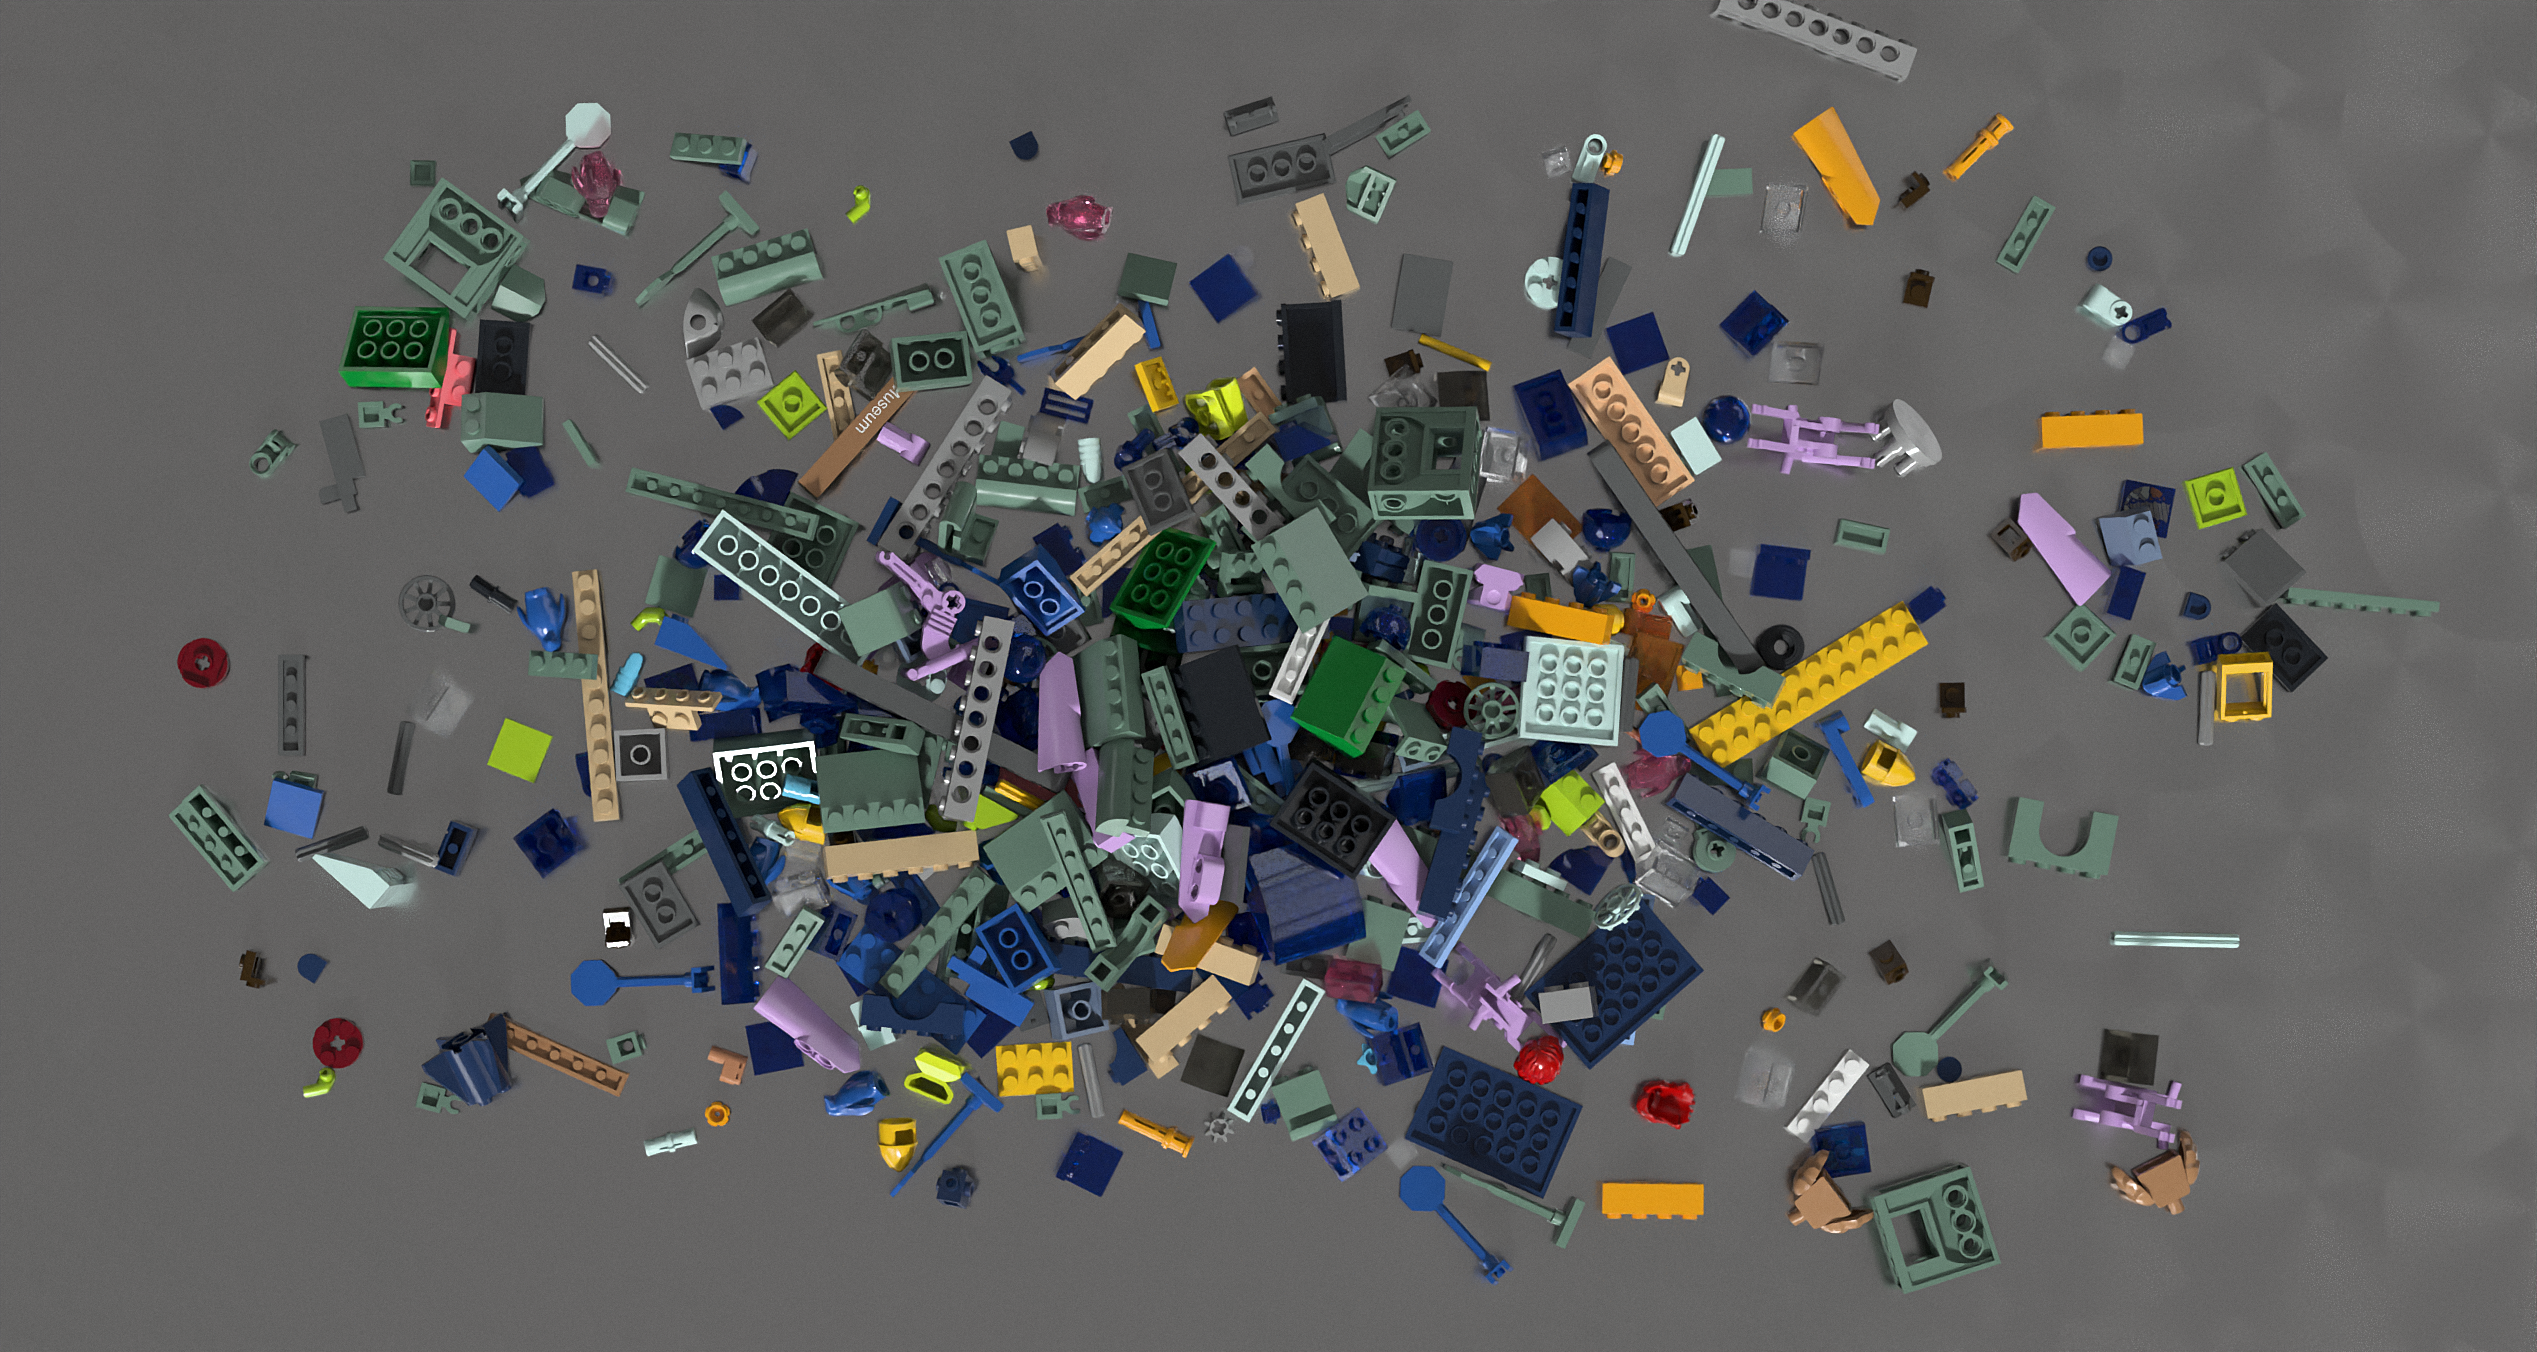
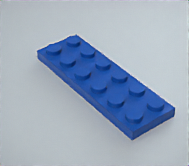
(871, 958)

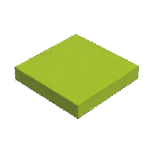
(792, 405)
(2215, 498)
(520, 750)

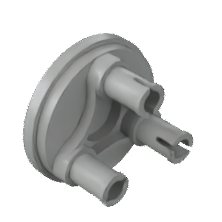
(1910, 436)

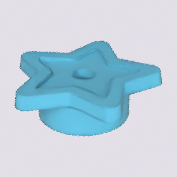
(1366, 1059)

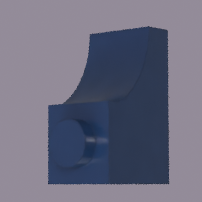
(1128, 1062)

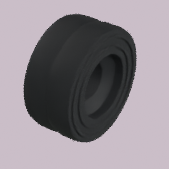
(1795, 647)

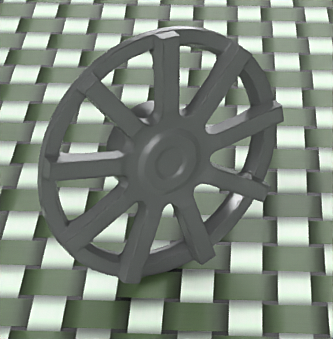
(426, 602)

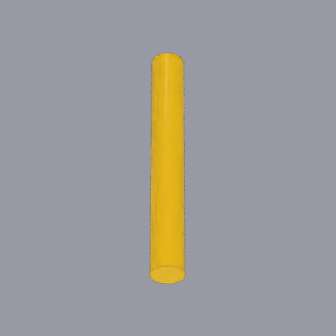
(1455, 352)

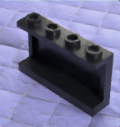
(1312, 351)

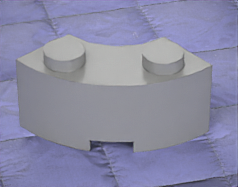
(1043, 439)
(1561, 550)
(1062, 919)

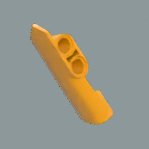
(1840, 166)
(1193, 941)

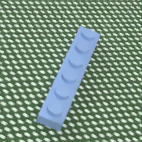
(1471, 894)

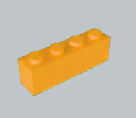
(2090, 430)
(1560, 619)
(1652, 1198)

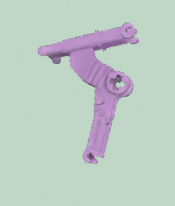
(1811, 439)
(937, 624)
(1491, 999)
(2133, 1108)

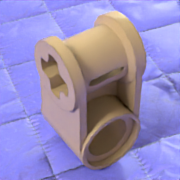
(1674, 387)
(1600, 831)

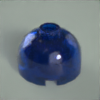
(1726, 419)
(1605, 529)
(685, 555)
(1387, 624)
(1025, 658)

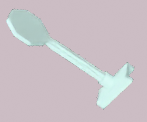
(586, 127)

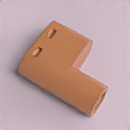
(733, 1064)

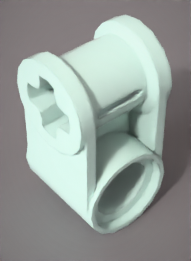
(2103, 302)

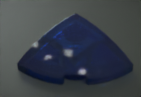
(769, 486)
(1582, 866)

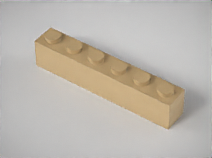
(901, 854)

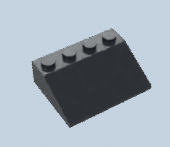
(1220, 705)
(1333, 818)

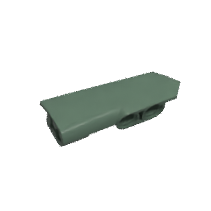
(560, 194)
(916, 297)

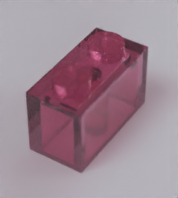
(1354, 980)

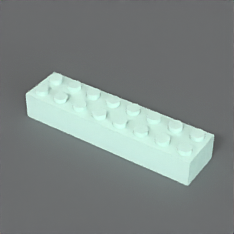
(778, 583)

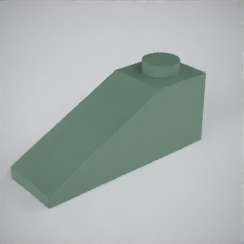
(883, 733)
(1963, 849)

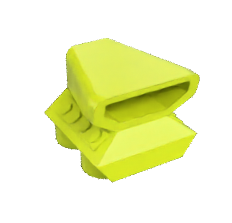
(1218, 408)
(934, 1075)

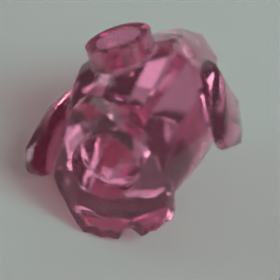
(595, 182)
(1081, 216)
(1656, 772)
(1527, 833)

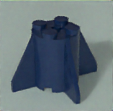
(473, 1063)

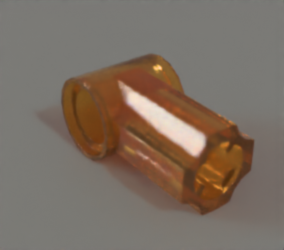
(1647, 623)

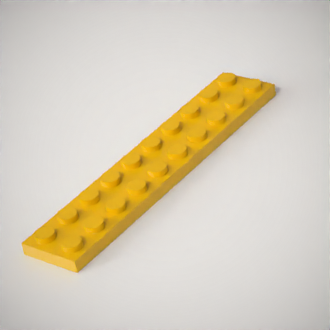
(1811, 685)

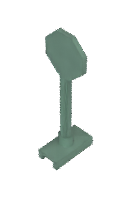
(735, 217)
(1918, 1051)
(1565, 1220)

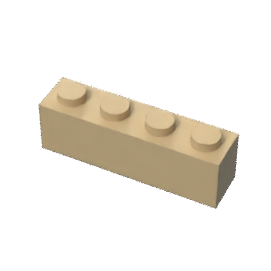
(1327, 246)
(1024, 248)
(1098, 351)
(1223, 958)
(1184, 1018)
(1972, 1094)

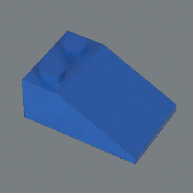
(1041, 590)
(686, 640)

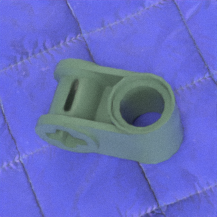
(272, 453)
(1467, 634)

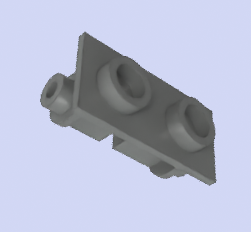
(1251, 115)
(1892, 1090)

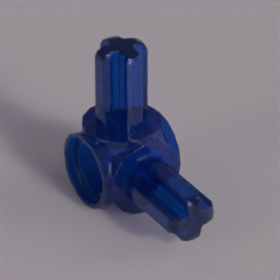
(1176, 437)
(1133, 448)

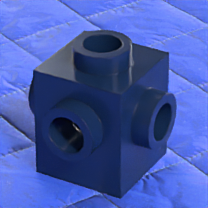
(955, 1188)

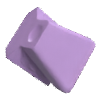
(1494, 587)

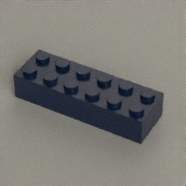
(1233, 621)

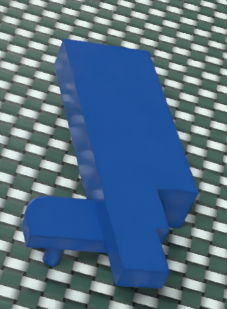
(1263, 760)
(988, 989)

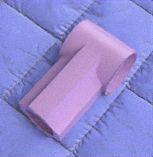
(908, 445)

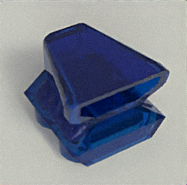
(548, 843)

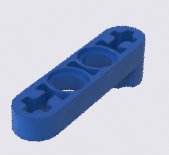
(1832, 728)

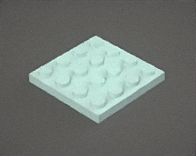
(1571, 691)

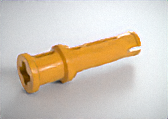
(1988, 137)
(1168, 1137)

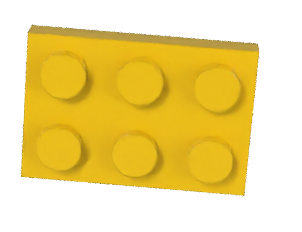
(1035, 1068)

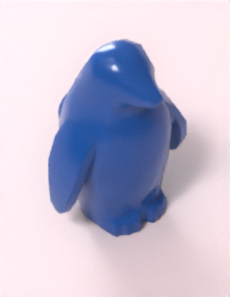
(1105, 523)
(544, 617)
(734, 691)
(767, 858)
(1372, 1016)
(857, 1095)

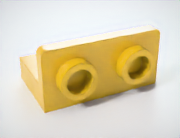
(1156, 384)

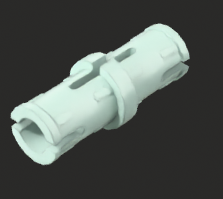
(772, 830)
(670, 1142)

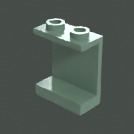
(1421, 734)
(1384, 933)

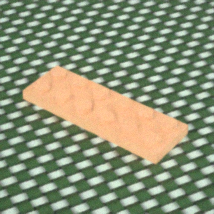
(1631, 430)

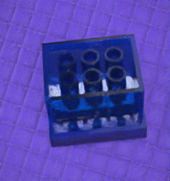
(1302, 903)

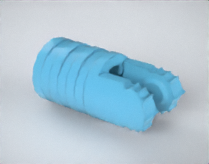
(627, 675)
(800, 789)

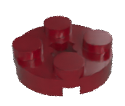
(190, 669)
(1442, 712)
(350, 1050)

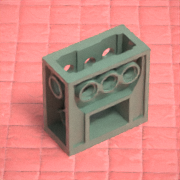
(434, 227)
(982, 300)
(1420, 488)
(1938, 1217)

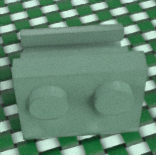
(1315, 412)
(962, 530)
(1381, 595)
(880, 619)
(1304, 1103)

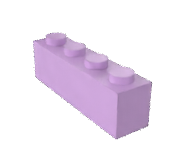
(1087, 783)

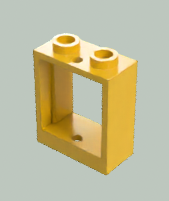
(2244, 663)

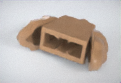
(2163, 1178)
(1822, 1201)

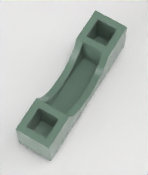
(1268, 468)
(1761, 686)
(1140, 930)

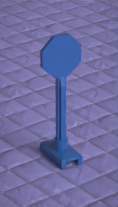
(1144, 313)
(886, 517)
(1282, 731)
(1665, 735)
(596, 982)
(978, 1096)
(1424, 1190)

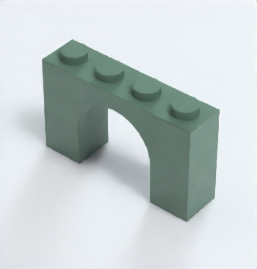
(1349, 472)
(2091, 857)

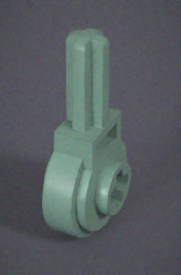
(1709, 841)

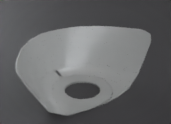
(701, 341)

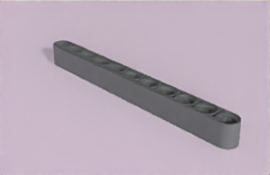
(1676, 558)
(933, 719)

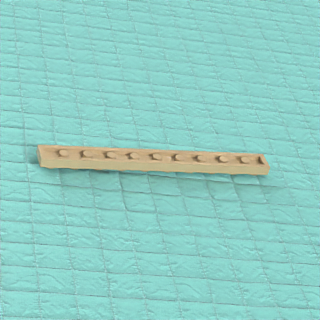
(1136, 536)
(596, 697)

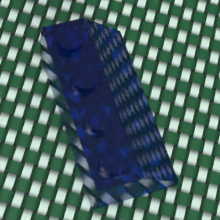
(737, 956)

